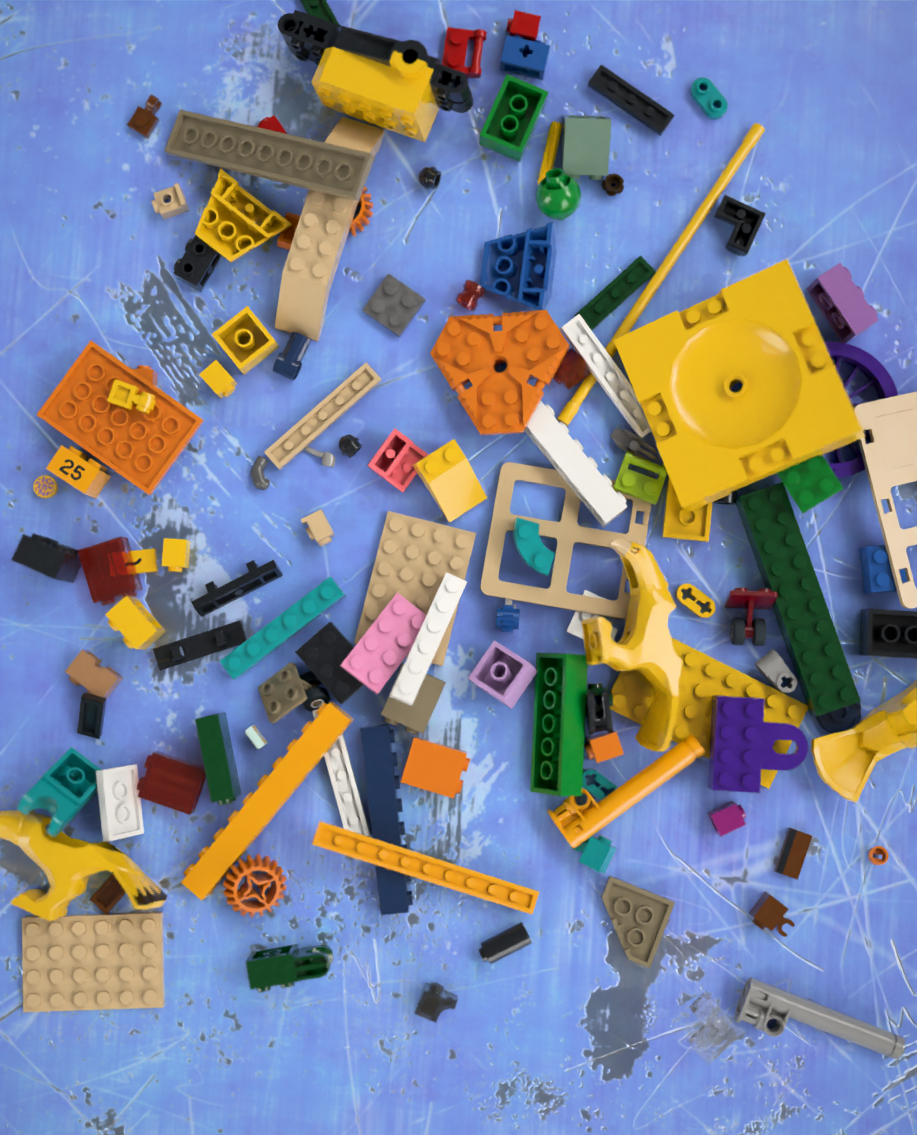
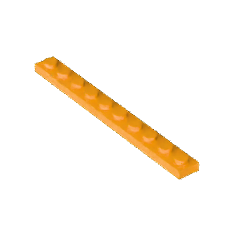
(425, 867)

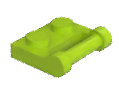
(637, 484)

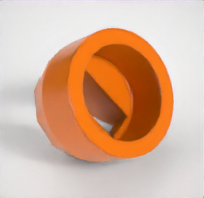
(878, 850)

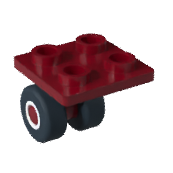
(749, 600)

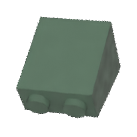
(586, 146)

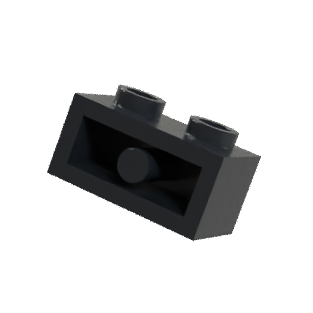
(196, 263)

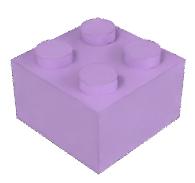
(503, 674)

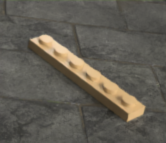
(323, 416)

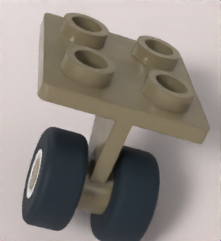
(288, 690)

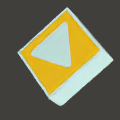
(255, 737)

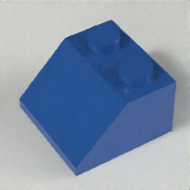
(877, 570)

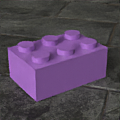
(842, 303)

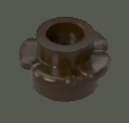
(617, 180)

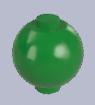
(558, 195)

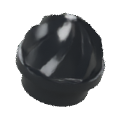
(429, 177)
(349, 445)

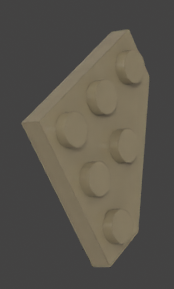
(637, 918)

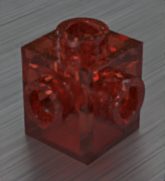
(571, 370)

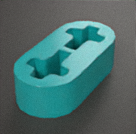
(600, 779)

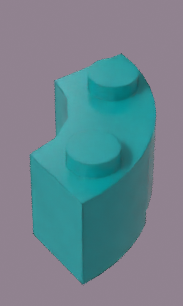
(530, 547)

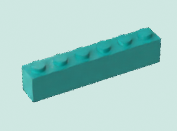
(282, 628)

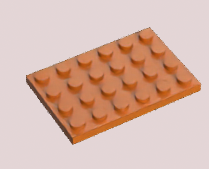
(126, 440)

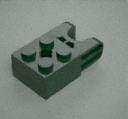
(287, 965)

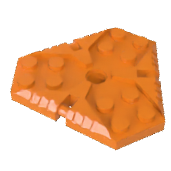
(473, 349)

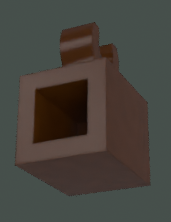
(769, 913)

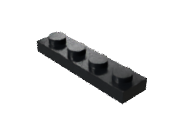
(630, 100)

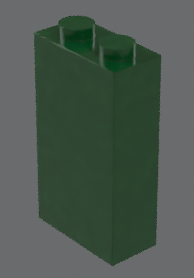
(218, 758)

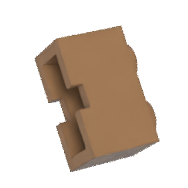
(95, 678)

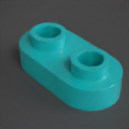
(706, 98)

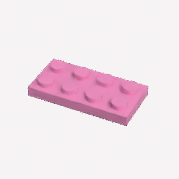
(385, 644)

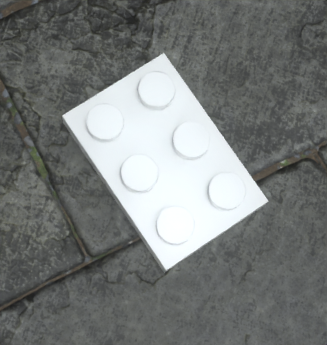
(119, 802)

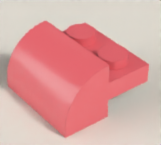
(395, 460)

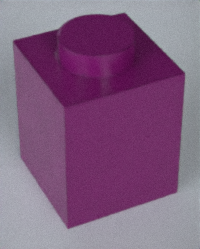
(727, 818)

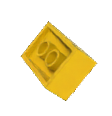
(450, 480)

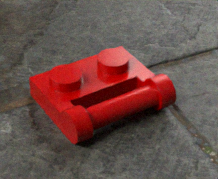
(456, 49)

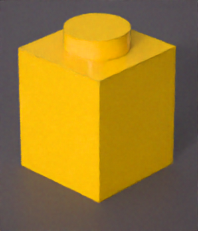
(218, 379)
(176, 554)

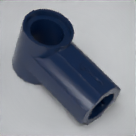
(289, 362)

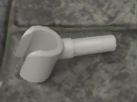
(327, 458)

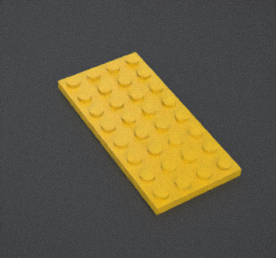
(700, 680)

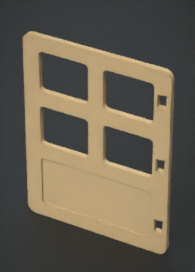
(889, 463)

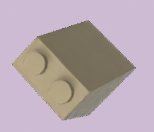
(418, 715)

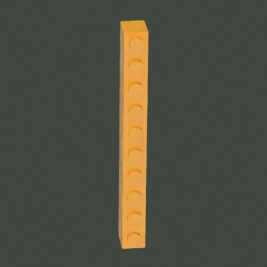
(267, 800)

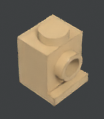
(175, 207)
(318, 527)

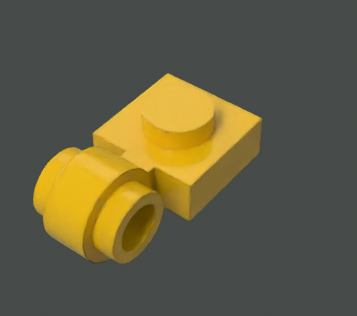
(126, 395)

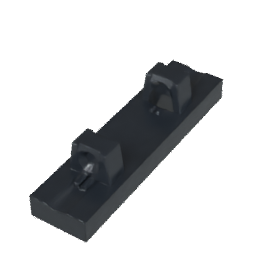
(237, 588)
(200, 645)

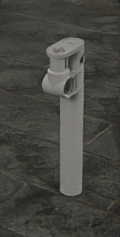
(764, 1002)

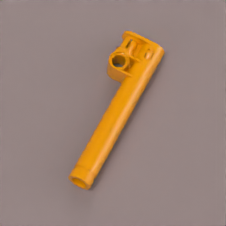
(581, 822)

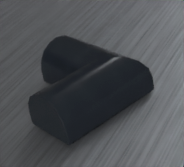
(746, 223)

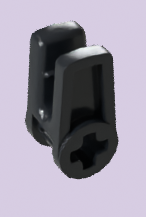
(600, 720)

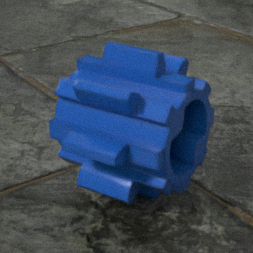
(507, 618)

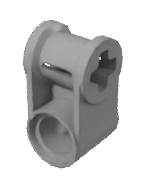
(774, 669)

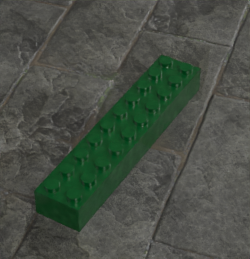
(799, 601)

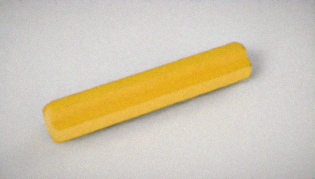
(550, 149)

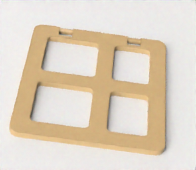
(566, 533)

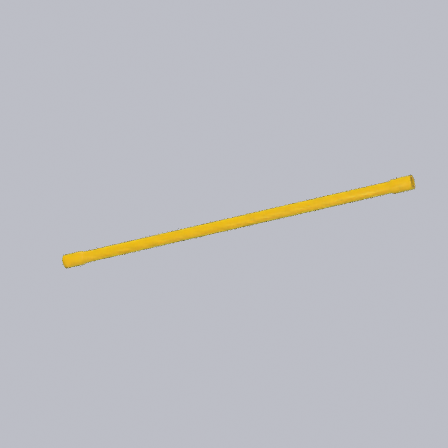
(748, 143)

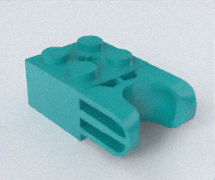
(63, 790)

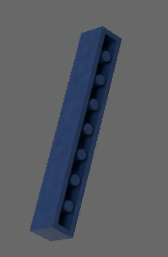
(384, 813)

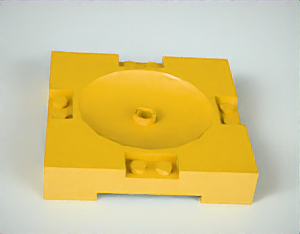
(789, 397)

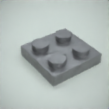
(394, 305)

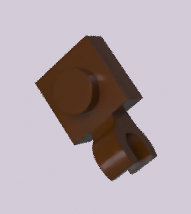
(144, 120)

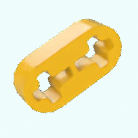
(699, 596)

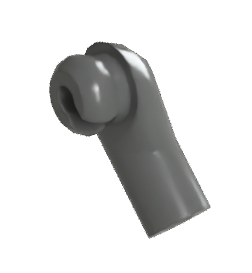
(257, 474)

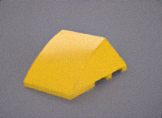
(236, 220)

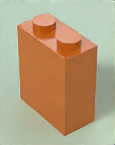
(435, 767)

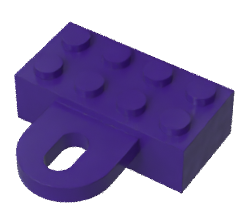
(744, 744)

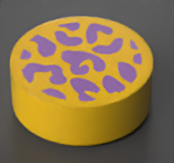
(45, 487)

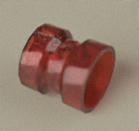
(470, 295)

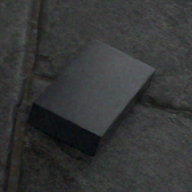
(91, 715)

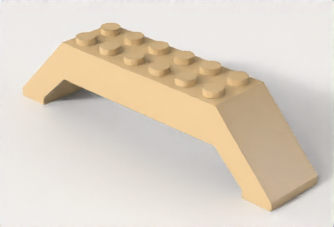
(320, 242)

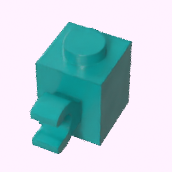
(596, 853)

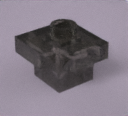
(434, 1000)

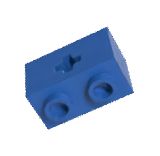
(514, 62)

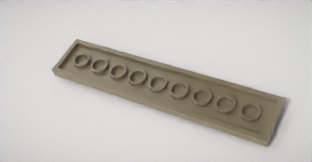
(270, 154)

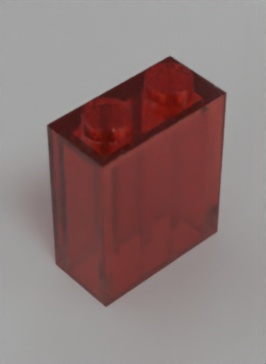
(110, 570)
(172, 782)

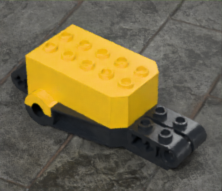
(376, 75)

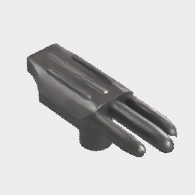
(630, 442)

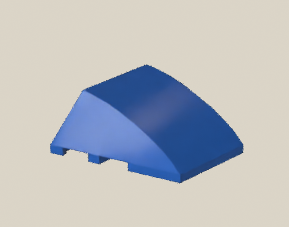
(521, 266)

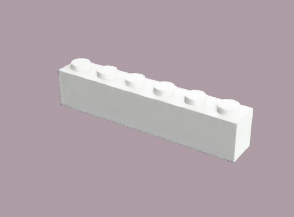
(574, 466)

